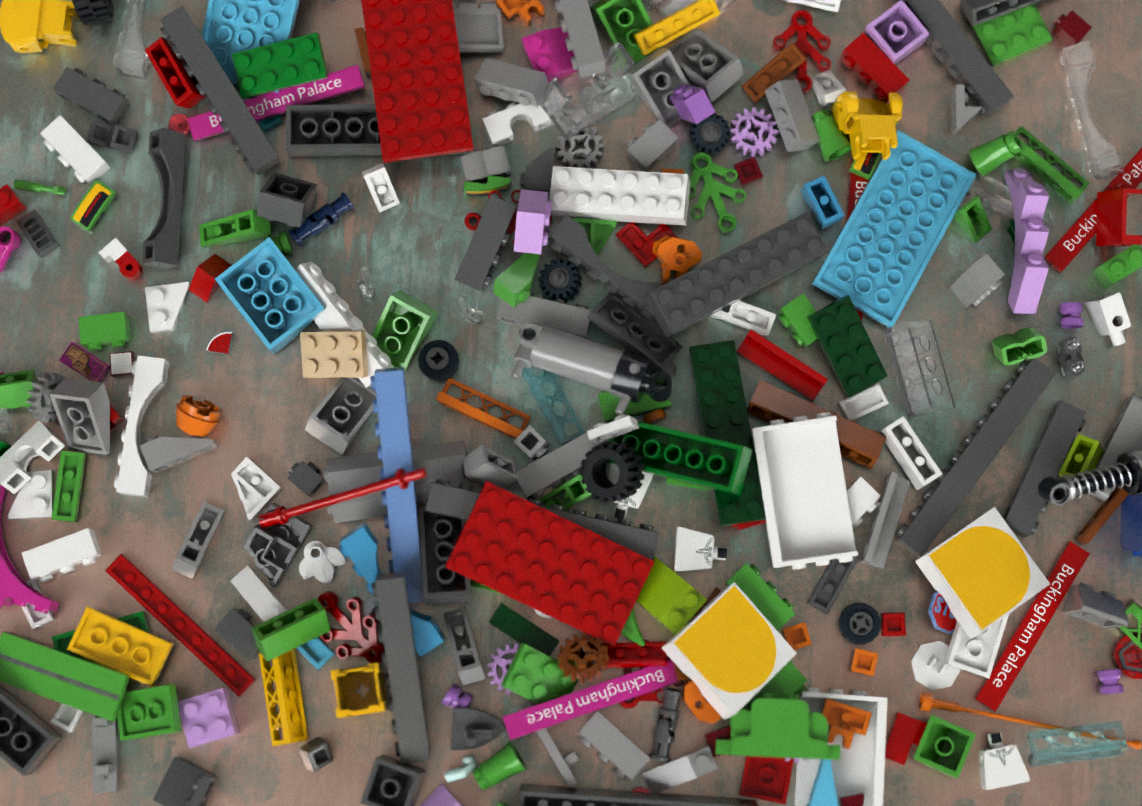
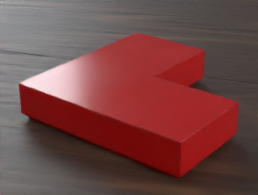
(640, 244)
(902, 734)

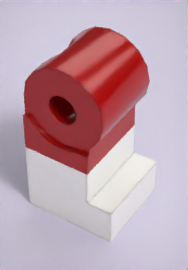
(128, 265)

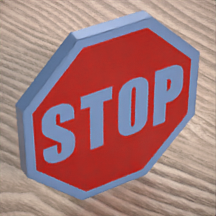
(940, 614)

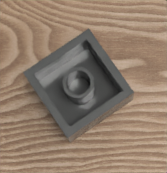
(286, 200)
(392, 783)

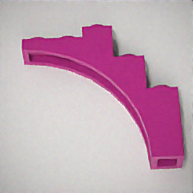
(13, 586)

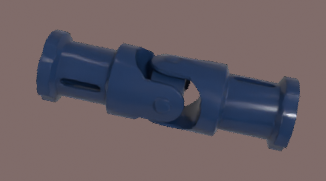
(310, 227)

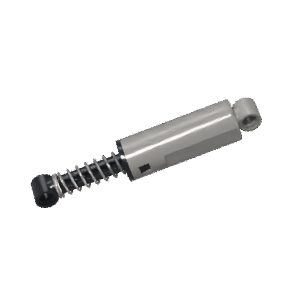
(1125, 473)

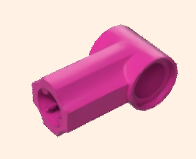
(7, 249)

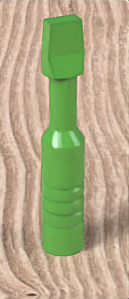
(38, 187)

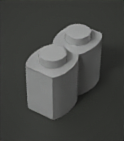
(484, 163)

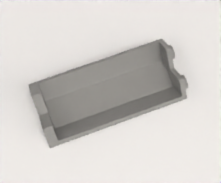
(353, 471)

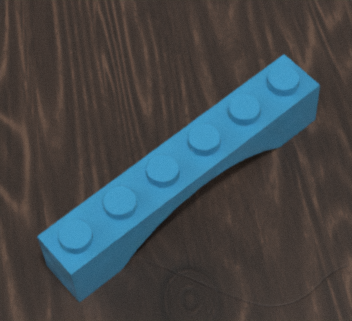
(362, 549)

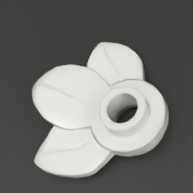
(322, 565)

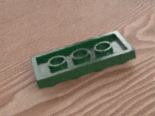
(847, 346)

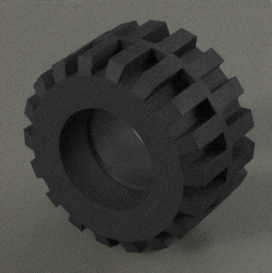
(93, 10)
(595, 471)

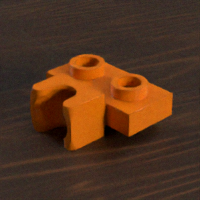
(522, 8)
(845, 721)

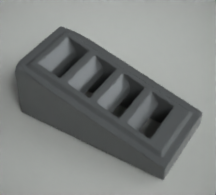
(48, 246)

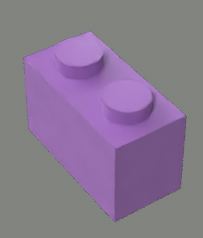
(691, 103)

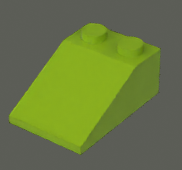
(669, 597)

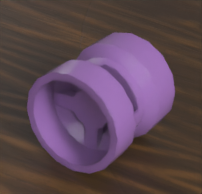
(1071, 315)
(1110, 681)
(457, 698)

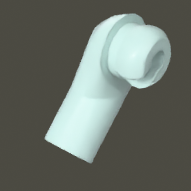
(461, 772)

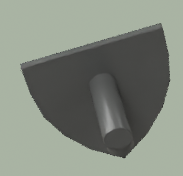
(473, 728)

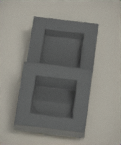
(111, 136)

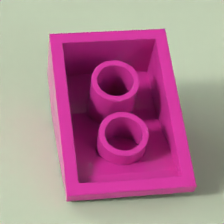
(548, 53)

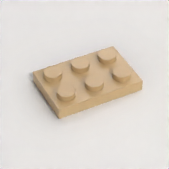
(334, 354)

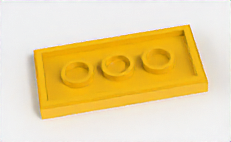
(120, 646)

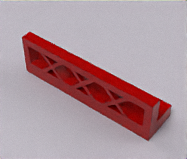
(781, 365)

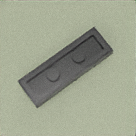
(831, 584)

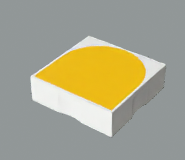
(982, 573)
(729, 651)

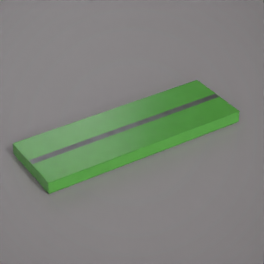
(61, 676)

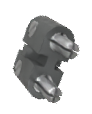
(1070, 358)

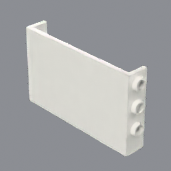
(804, 492)
(860, 765)

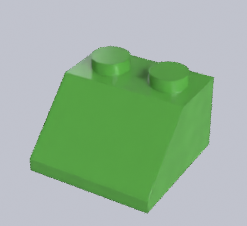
(944, 747)

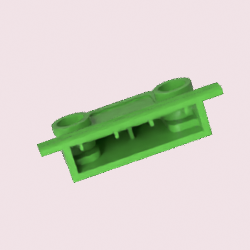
(779, 730)

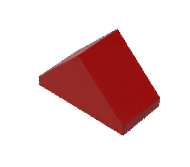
(204, 280)

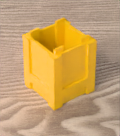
(348, 680)

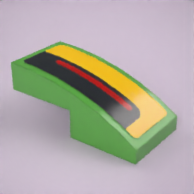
(865, 164)
(493, 184)
(92, 204)

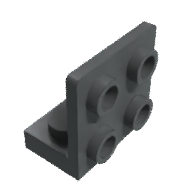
(184, 785)

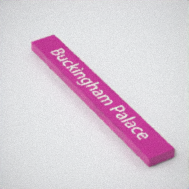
(275, 103)
(589, 700)

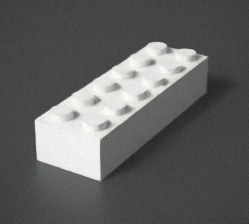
(620, 195)

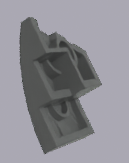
(277, 545)

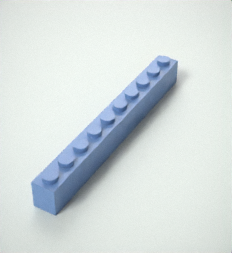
(397, 454)

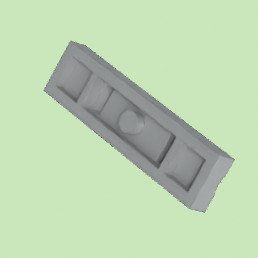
(105, 751)
(561, 762)

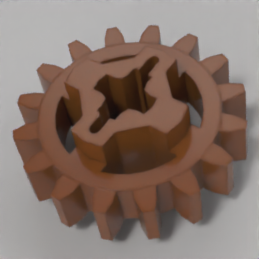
(593, 661)

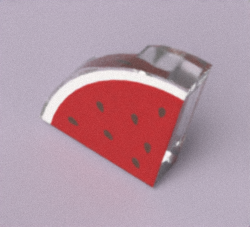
(220, 343)

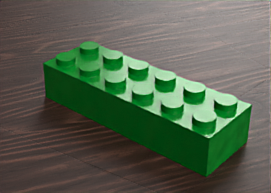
(689, 457)

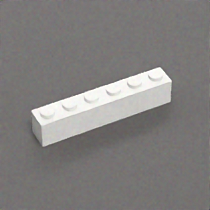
(339, 318)

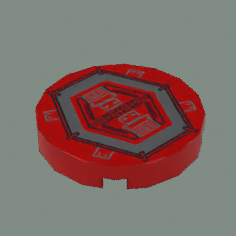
(1128, 657)

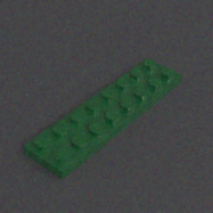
(726, 419)

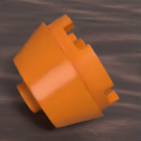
(196, 417)

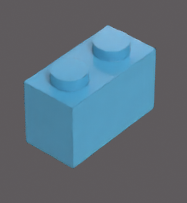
(822, 203)

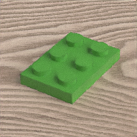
(1012, 35)
(537, 676)
(149, 712)

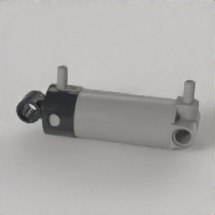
(590, 363)

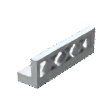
(885, 521)

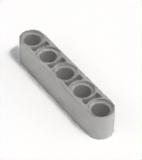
(1122, 437)

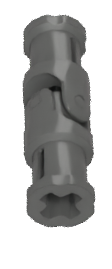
(665, 734)

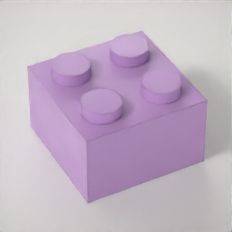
(897, 32)
(532, 221)
(208, 717)

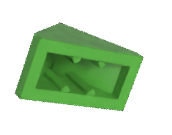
(973, 219)

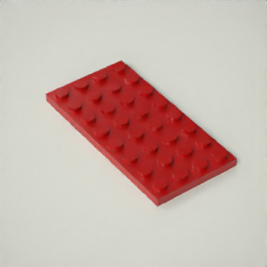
(417, 78)
(549, 563)

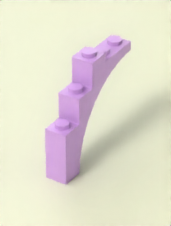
(1031, 234)

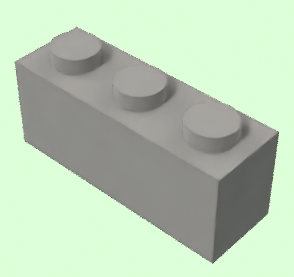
(511, 82)
(792, 115)
(613, 746)

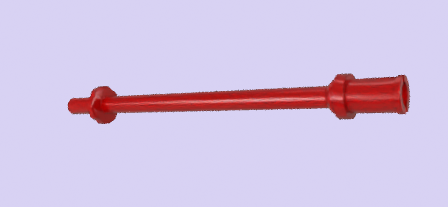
(282, 514)

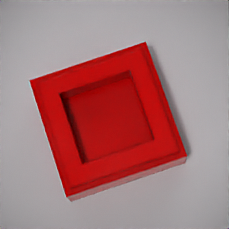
(893, 624)

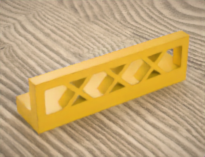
(286, 696)

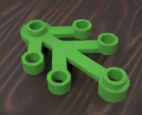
(713, 189)

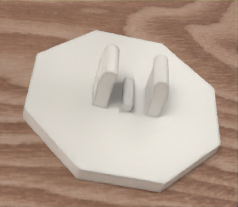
(930, 667)

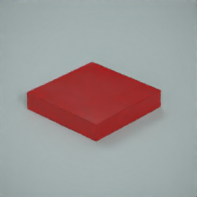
(766, 778)

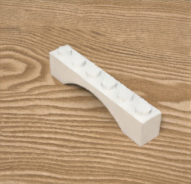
(149, 378)

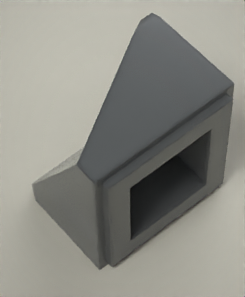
(315, 754)

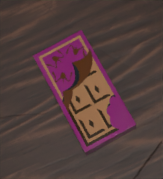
(84, 363)

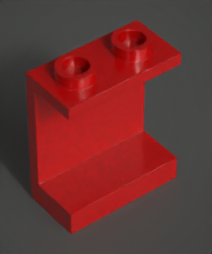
(1112, 217)

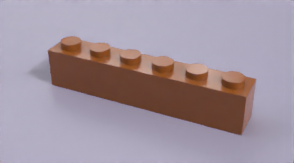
(854, 440)

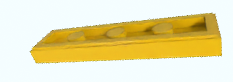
(676, 25)

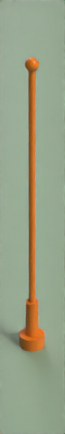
(927, 702)

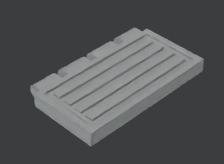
(479, 27)

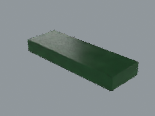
(523, 630)

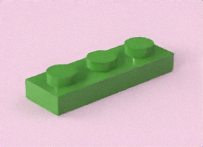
(68, 486)

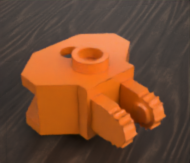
(673, 259)
(706, 711)

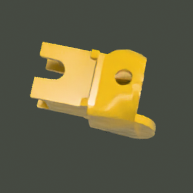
(30, 20)
(868, 122)

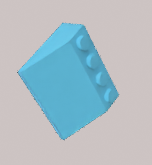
(270, 295)

